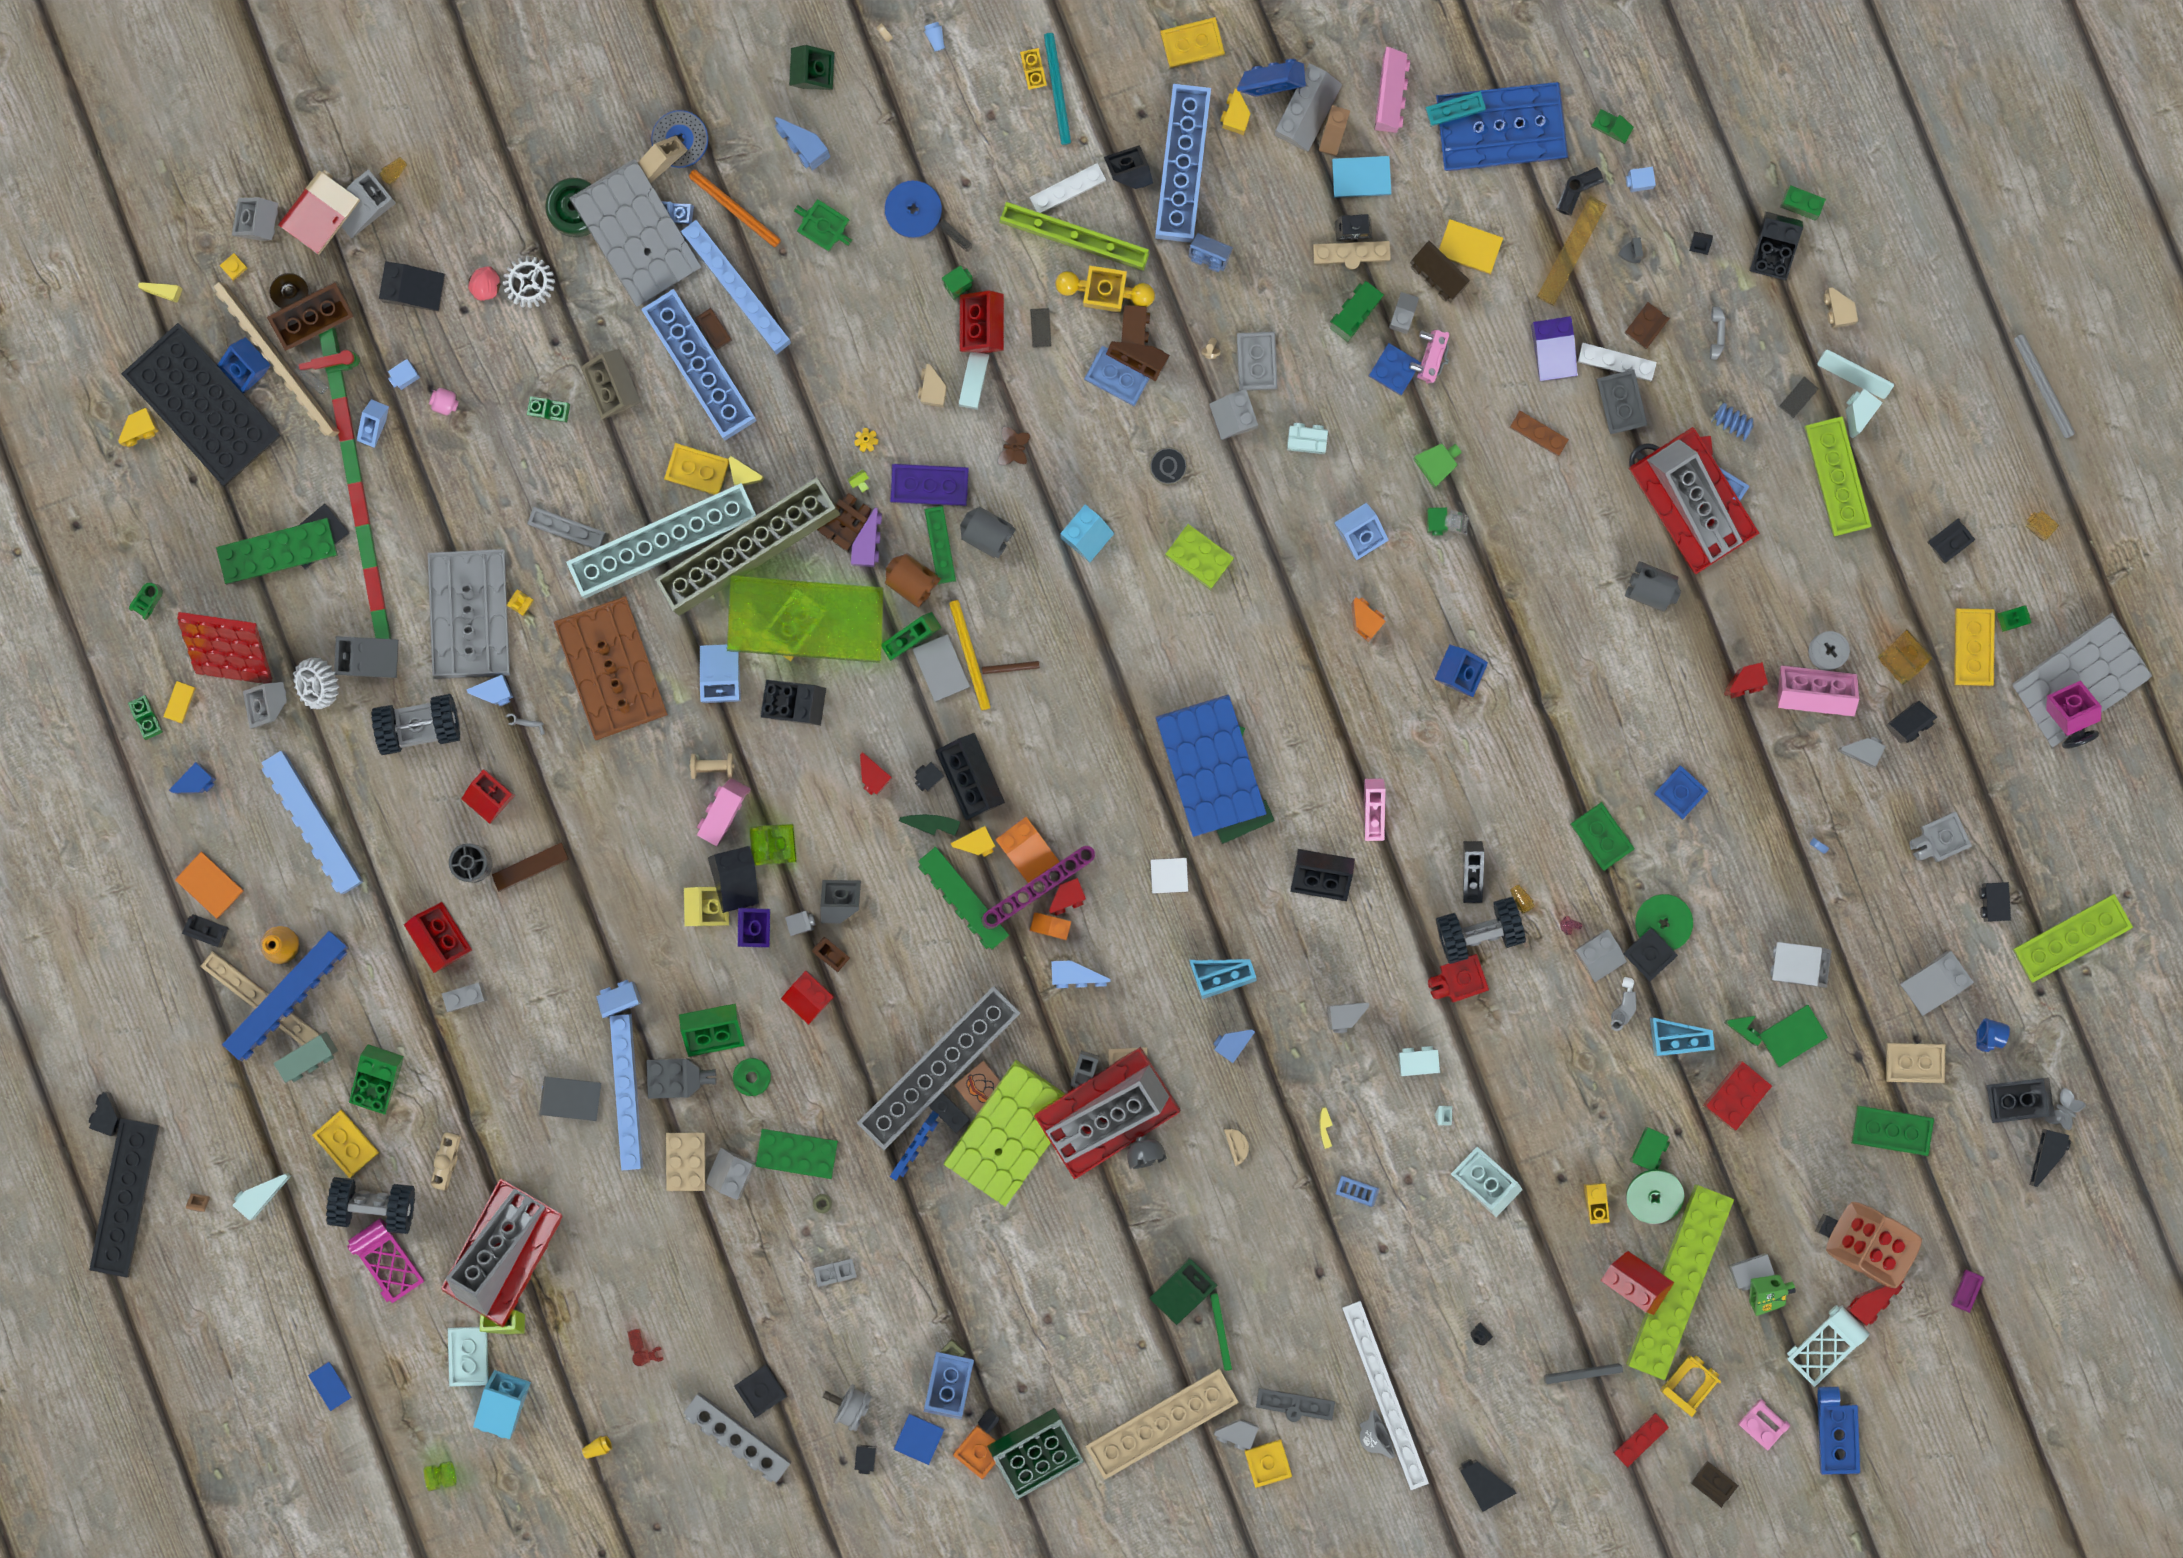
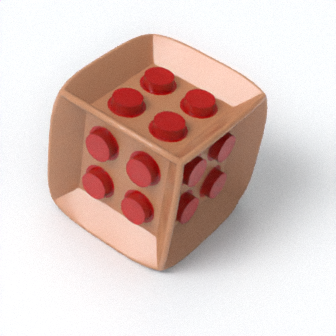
(1874, 1244)

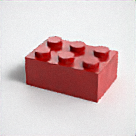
(1737, 1095)

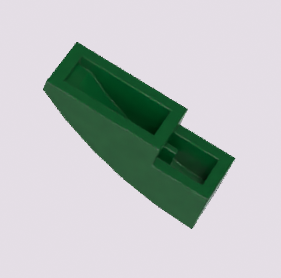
(932, 823)

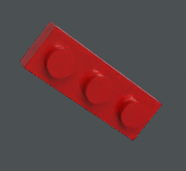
(1641, 1440)

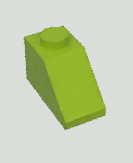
(514, 1324)

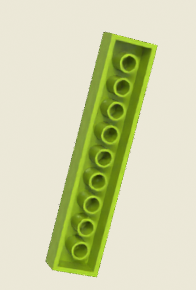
(1686, 1267)

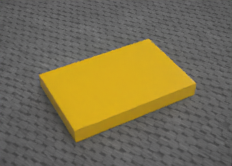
(1192, 42)
(1470, 246)
(697, 469)
(345, 1143)

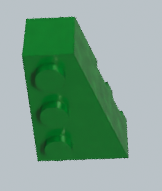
(1356, 310)

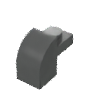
(1084, 1068)

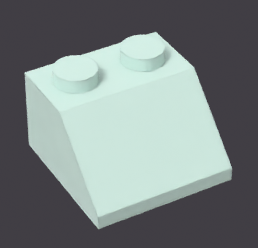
(1860, 410)

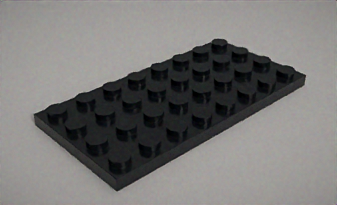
(201, 404)

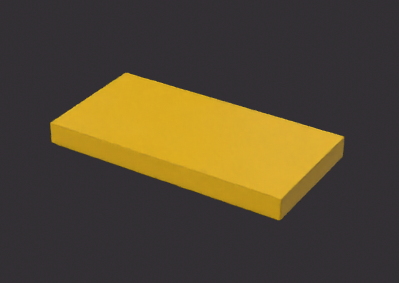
(1974, 647)

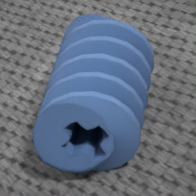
(1733, 421)

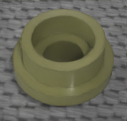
(827, 1199)

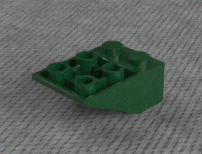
(1183, 1291)

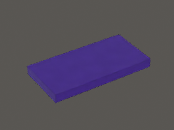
(929, 485)

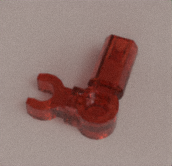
(636, 1343)

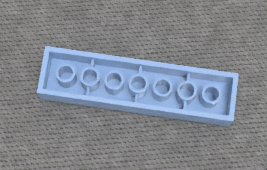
(1183, 163)
(699, 364)

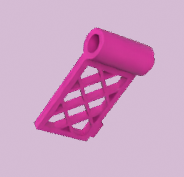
(366, 1243)

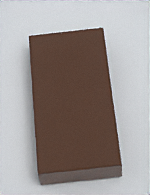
(713, 329)

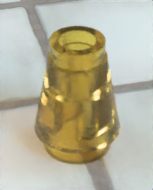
(392, 171)
(1522, 899)

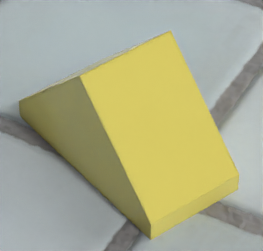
(743, 474)

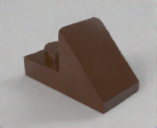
(830, 954)

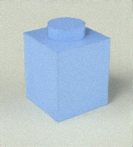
(1640, 179)
(403, 374)

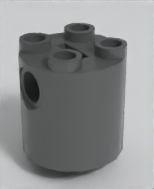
(986, 531)
(1653, 587)
(470, 863)

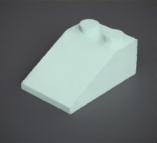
(1486, 1181)

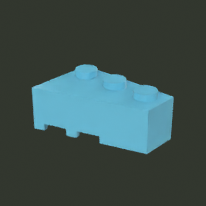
(1221, 975)
(1679, 1038)

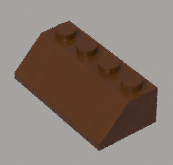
(310, 315)

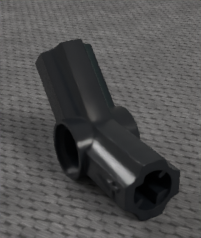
(1585, 181)

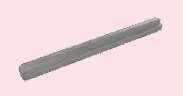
(2044, 386)

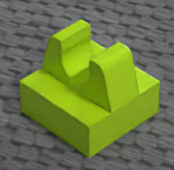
(858, 480)

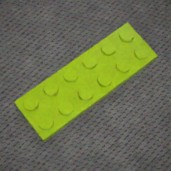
(1837, 476)
(2072, 938)

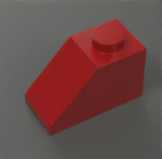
(873, 776)

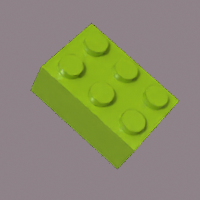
(1199, 557)

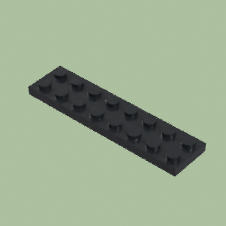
(124, 1197)

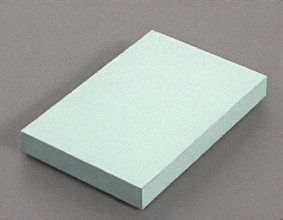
(467, 1356)

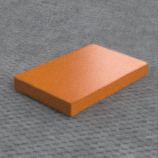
(209, 885)

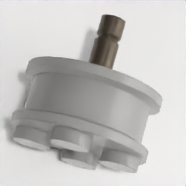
(850, 1407)

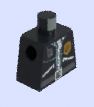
(1353, 227)

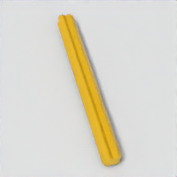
(969, 655)

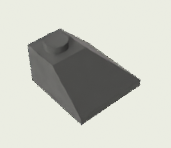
(839, 900)

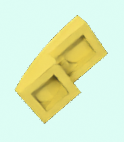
(1325, 1122)

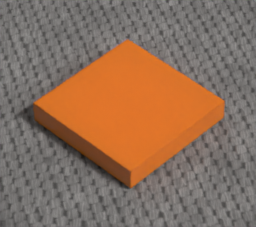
(975, 1453)

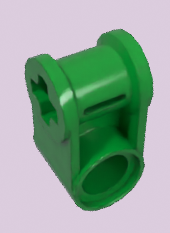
(145, 601)

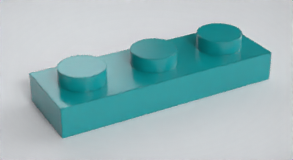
(1455, 108)

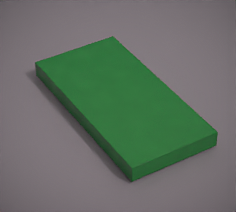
(1892, 1130)

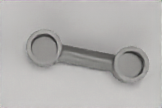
(1718, 316)

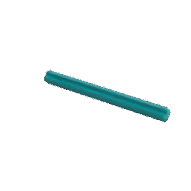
(1057, 88)

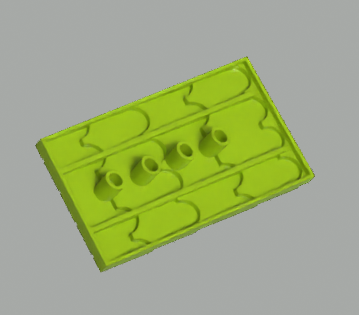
(1004, 1135)

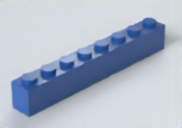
(285, 996)

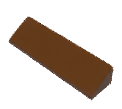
(530, 867)

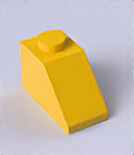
(977, 843)

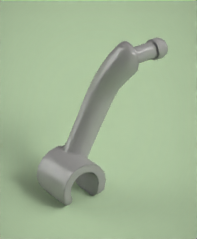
(527, 723)

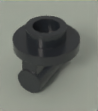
(1480, 1335)

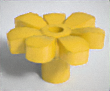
(869, 442)

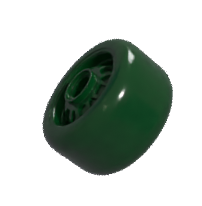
(557, 207)

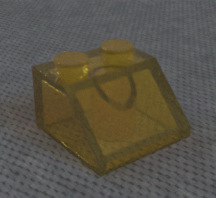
(1904, 657)

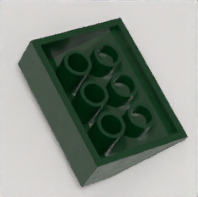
(1035, 1453)

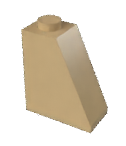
(661, 157)

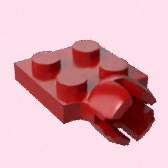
(1459, 980)

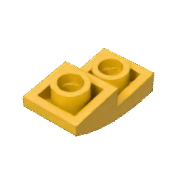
(1033, 68)

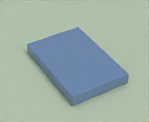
(1116, 378)

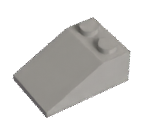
(1936, 982)

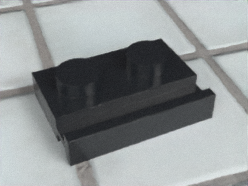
(1951, 541)

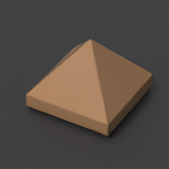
(197, 1202)

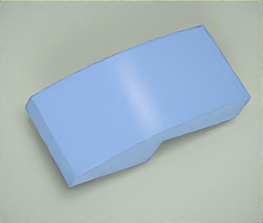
(679, 212)

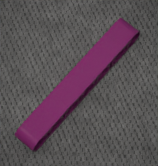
(1043, 879)

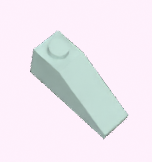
(255, 1199)

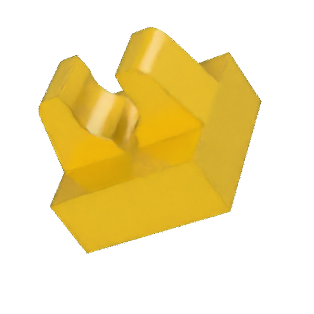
(520, 602)

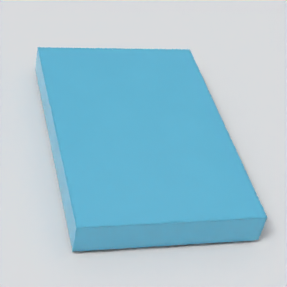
(1361, 176)

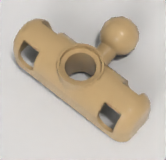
(445, 1161)

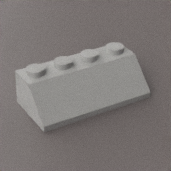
(1308, 108)

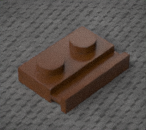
(1646, 325)

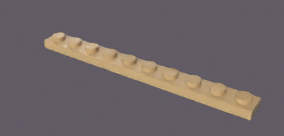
(271, 354)

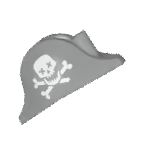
(1375, 1436)

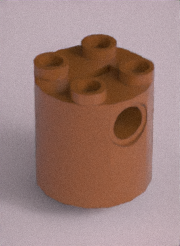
(910, 579)

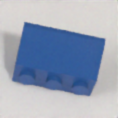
(1273, 78)

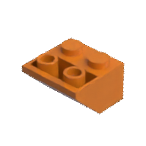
(1365, 620)

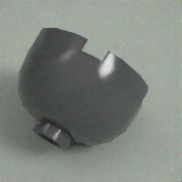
(1145, 1153)

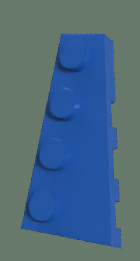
(920, 1139)

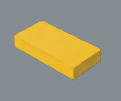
(179, 702)

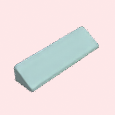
(1855, 374)

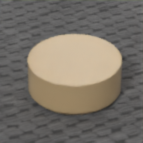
(884, 32)

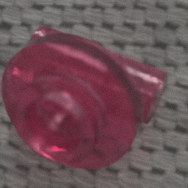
(1567, 925)

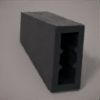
(1485, 1485)

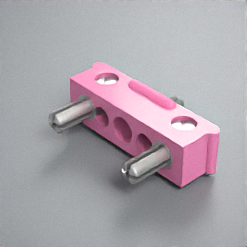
(1433, 355)

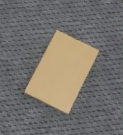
(1915, 1063)

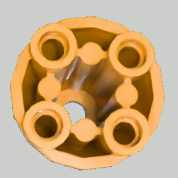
(286, 945)

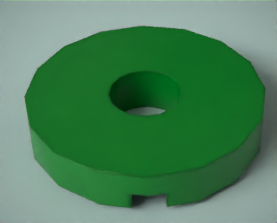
(740, 1077)

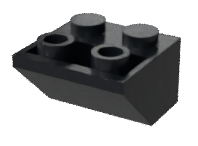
(1911, 721)

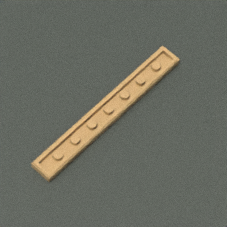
(254, 996)

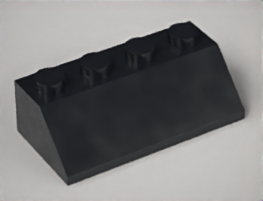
(970, 776)

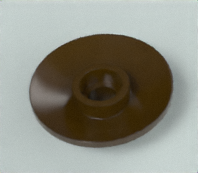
(281, 296)

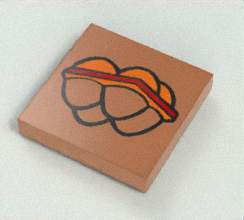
(978, 1085)

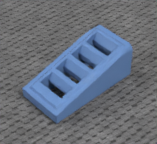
(1352, 1182)

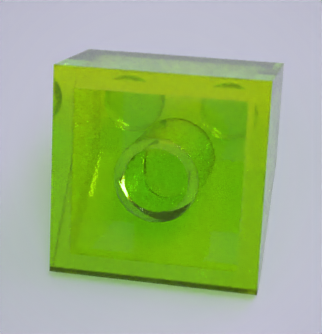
(773, 844)

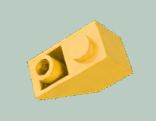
(1237, 115)
(138, 426)
(1596, 1203)

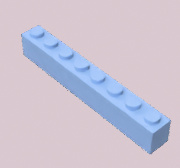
(736, 287)
(312, 822)
(626, 1092)

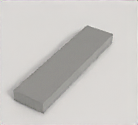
(566, 528)

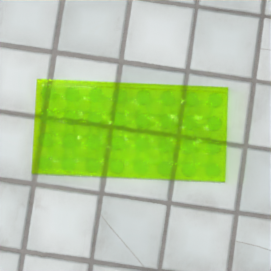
(805, 619)

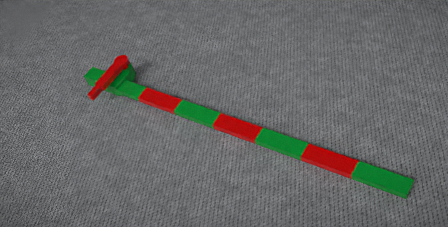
(335, 364)

